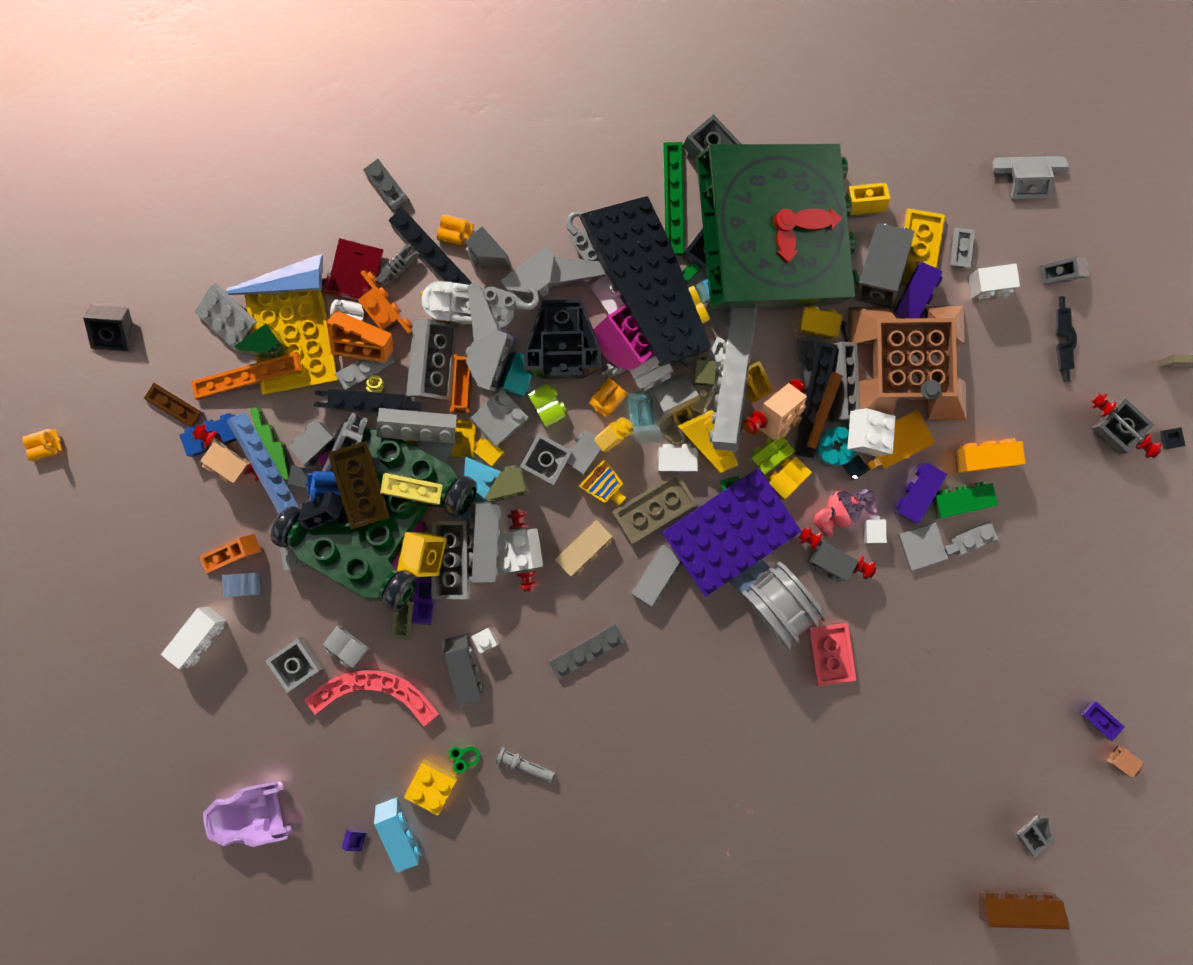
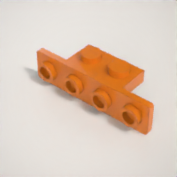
(379, 306)

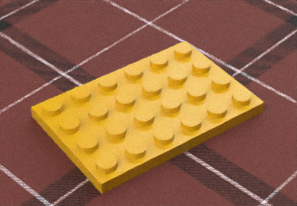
(302, 325)

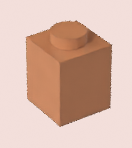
(1125, 762)

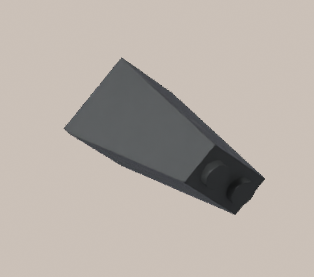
(885, 265)

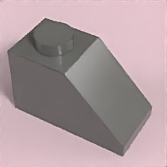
(1065, 270)

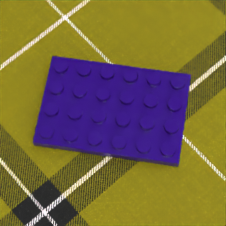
(731, 532)

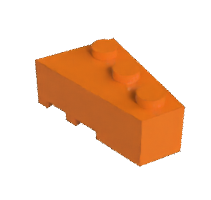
(358, 339)

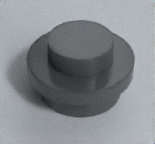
(931, 389)

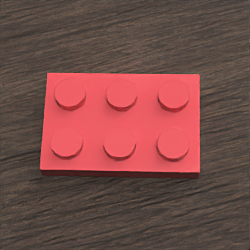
(832, 654)

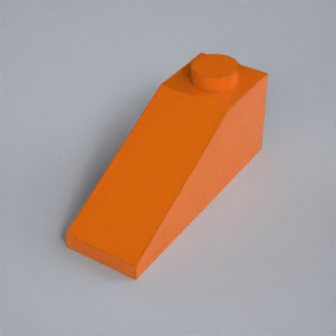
(230, 553)

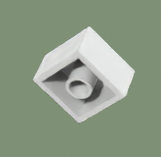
(994, 281)
(871, 432)

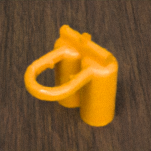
(454, 230)
(608, 397)
(42, 444)

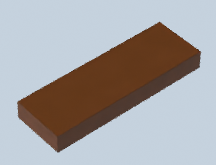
(173, 405)

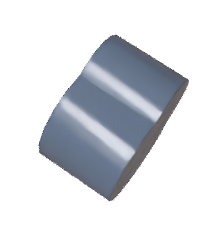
(241, 584)

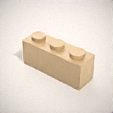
(584, 549)

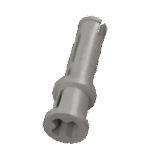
(515, 762)

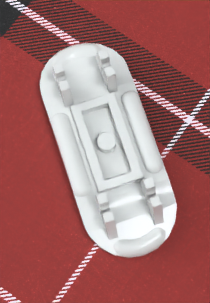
(451, 303)

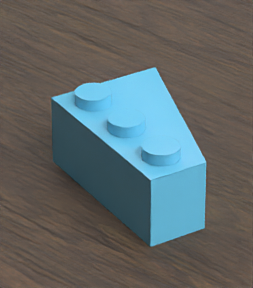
(396, 835)

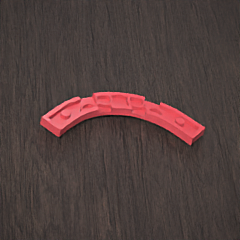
(377, 681)

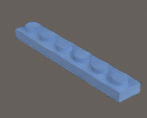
(261, 462)

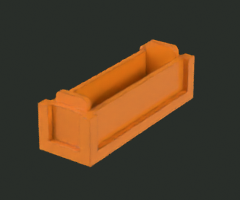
(461, 386)

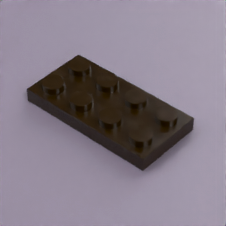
(358, 485)

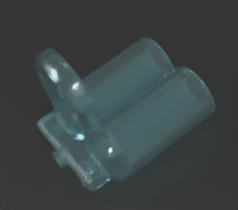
(640, 409)

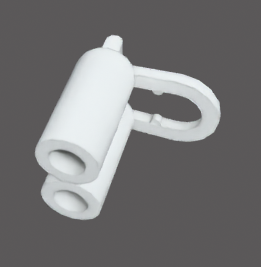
(350, 308)

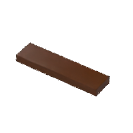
(824, 409)

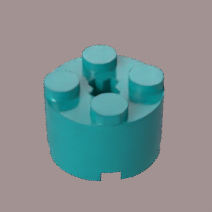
(824, 448)

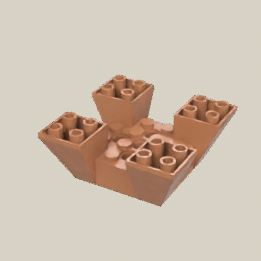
(891, 336)

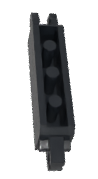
(365, 401)

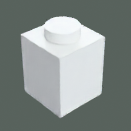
(874, 530)
(485, 640)

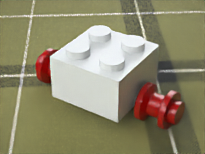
(520, 551)

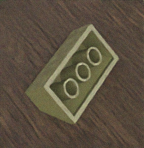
(508, 485)

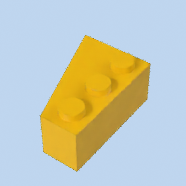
(698, 432)

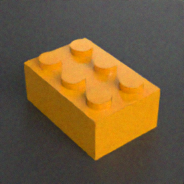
(989, 455)

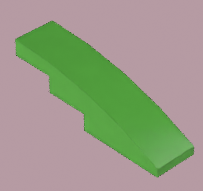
(276, 449)

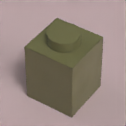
(705, 372)

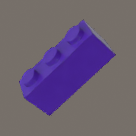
(918, 291)
(920, 492)

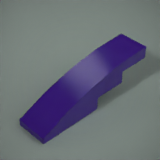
(423, 601)

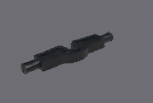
(1064, 327)

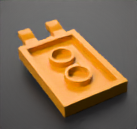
(909, 438)

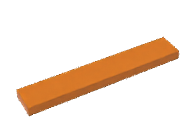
(246, 375)

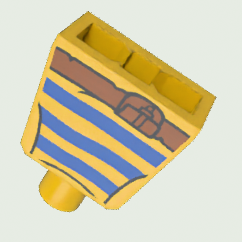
(603, 484)

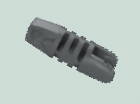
(397, 265)

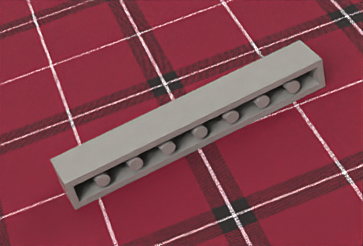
(734, 379)

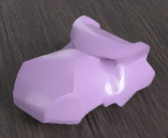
(247, 817)

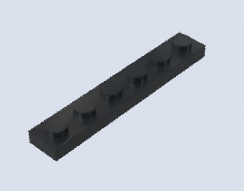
(427, 248)
(817, 384)

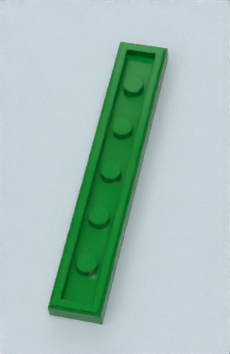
(674, 195)

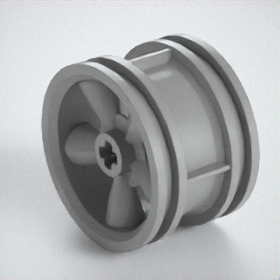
(784, 605)

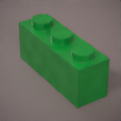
(964, 499)

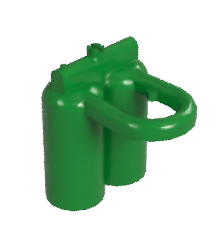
(459, 766)

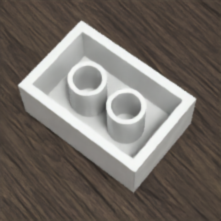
(194, 638)

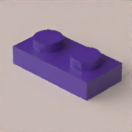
(1102, 720)

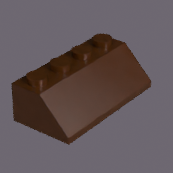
(1023, 911)

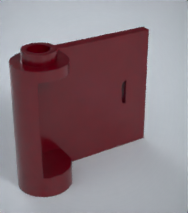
(346, 270)

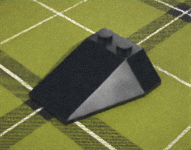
(562, 342)

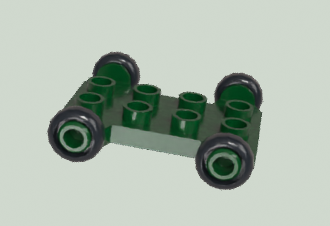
(363, 555)

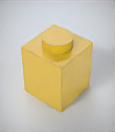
(488, 452)

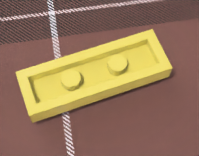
(411, 489)

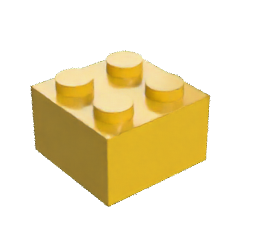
(422, 553)
(431, 787)

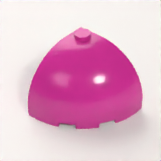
(621, 340)

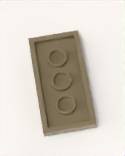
(654, 507)

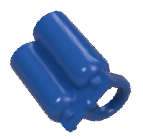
(321, 483)

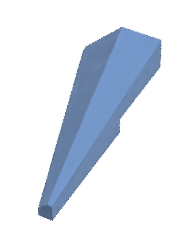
(296, 277)

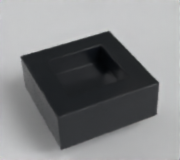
(1172, 438)

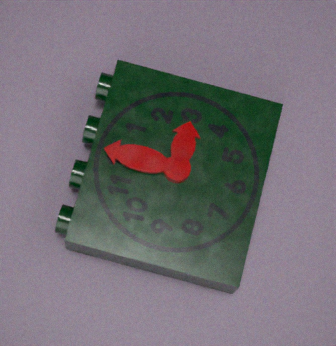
(776, 225)

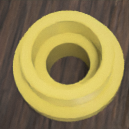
(374, 380)

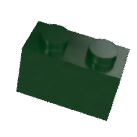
(263, 343)

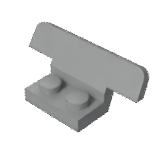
(1031, 175)

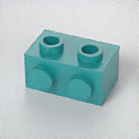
(514, 378)

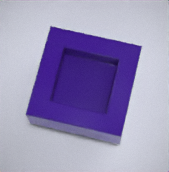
(353, 840)

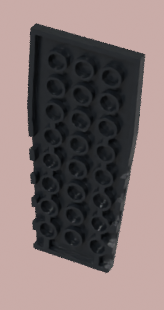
(648, 277)

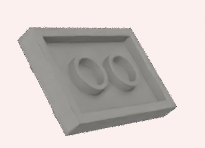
(225, 316)

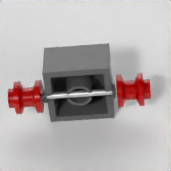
(1124, 426)
(833, 561)

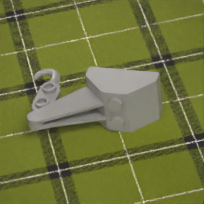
(545, 270)
(491, 346)

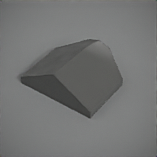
(1036, 834)

